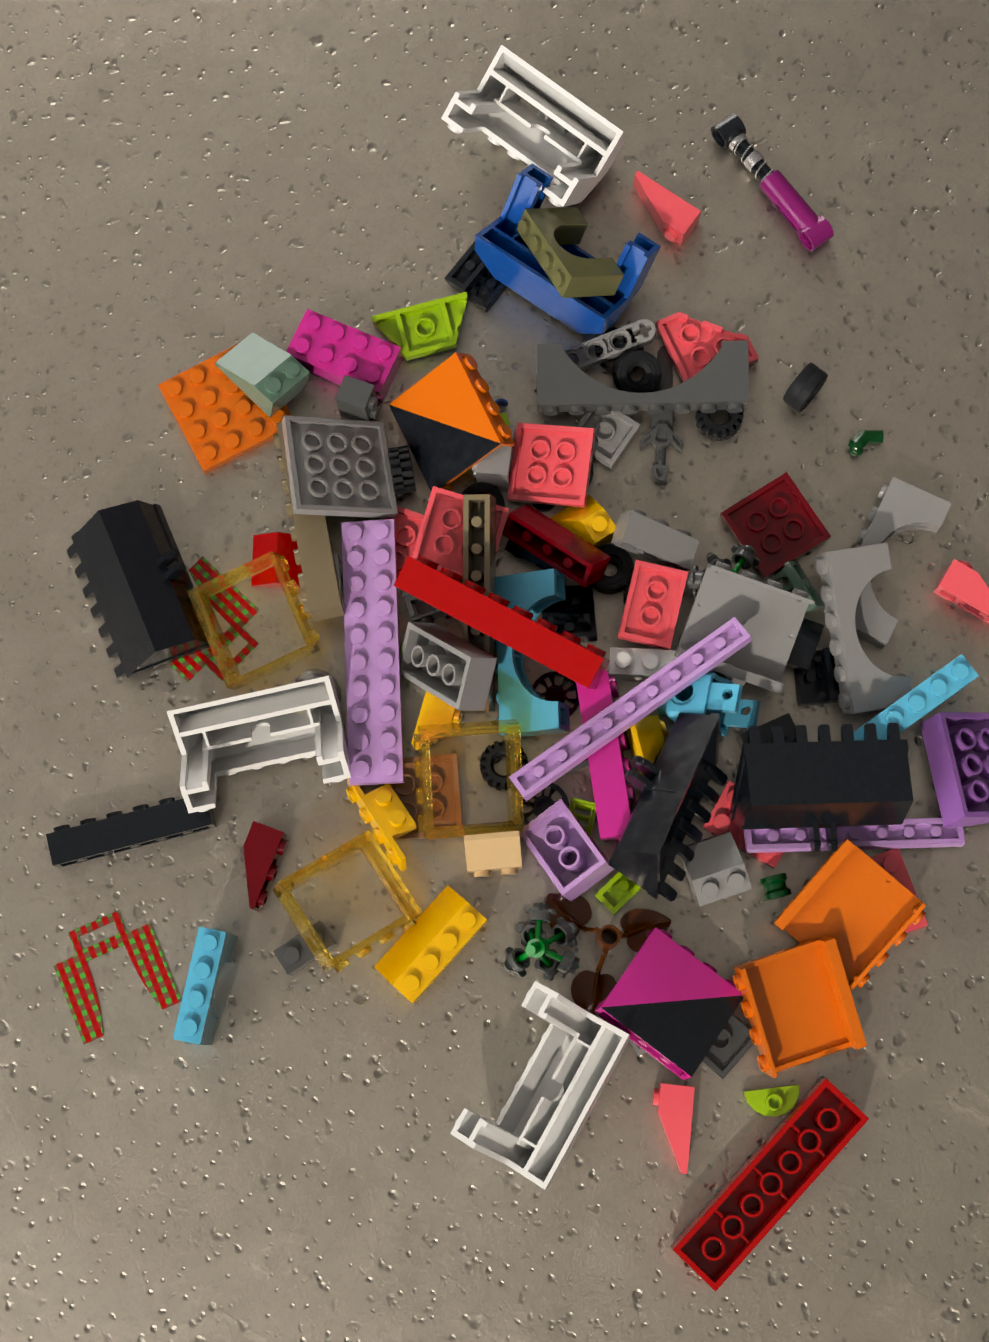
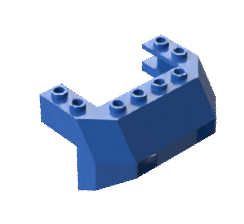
(518, 269)

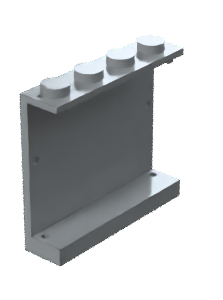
(761, 608)

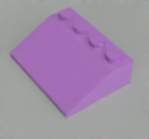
(959, 765)

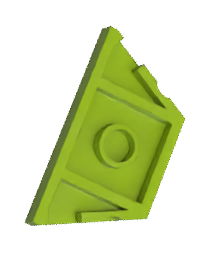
(424, 326)

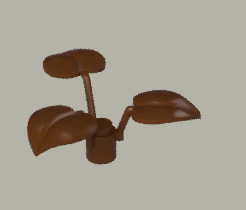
(589, 987)

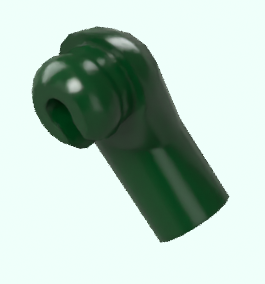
(862, 438)

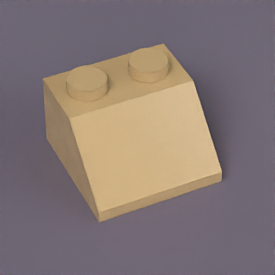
(493, 853)

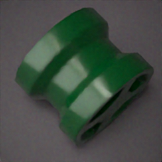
(775, 886)

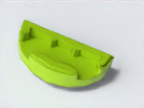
(773, 1100)

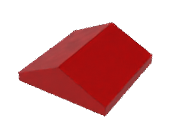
(281, 544)

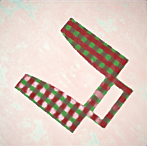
(233, 608)
(78, 982)

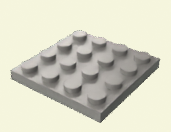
(338, 467)

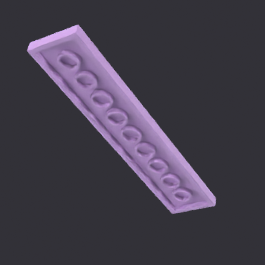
(372, 652)

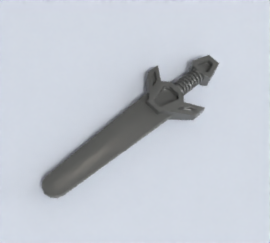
(661, 431)

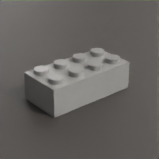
(447, 666)

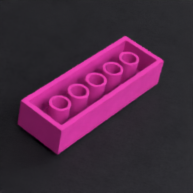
(607, 765)

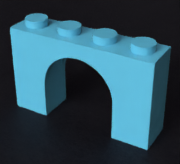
(195, 1016)

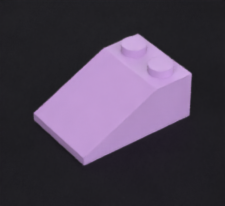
(566, 850)

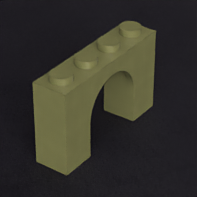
(571, 275)

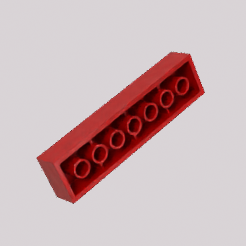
(507, 625)
(769, 1183)

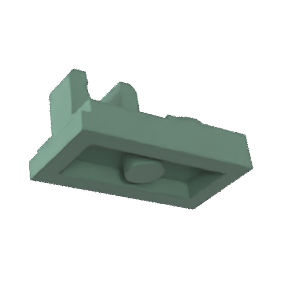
(800, 581)

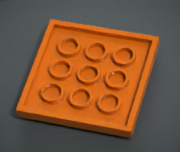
(217, 414)

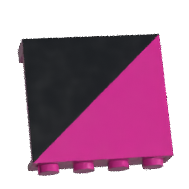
(670, 1003)

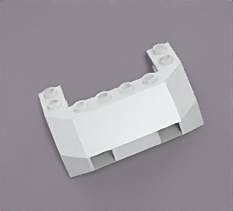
(543, 137)
(259, 732)
(553, 1092)

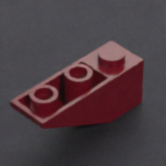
(261, 855)

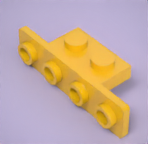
(387, 817)

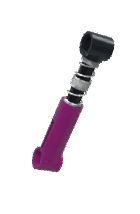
(811, 228)

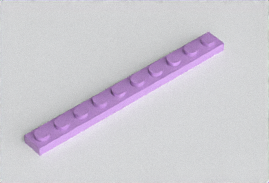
(630, 708)

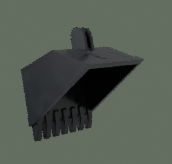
(138, 587)
(822, 781)
(669, 803)

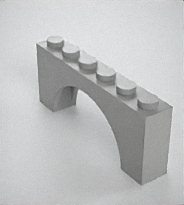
(900, 509)
(843, 578)

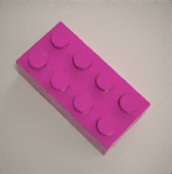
(337, 350)

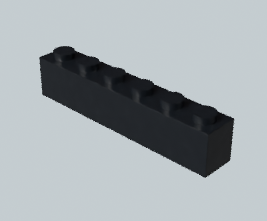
(125, 831)

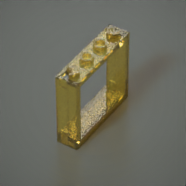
(215, 636)
(423, 770)
(388, 877)

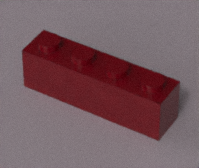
(556, 545)

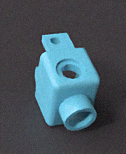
(718, 697)

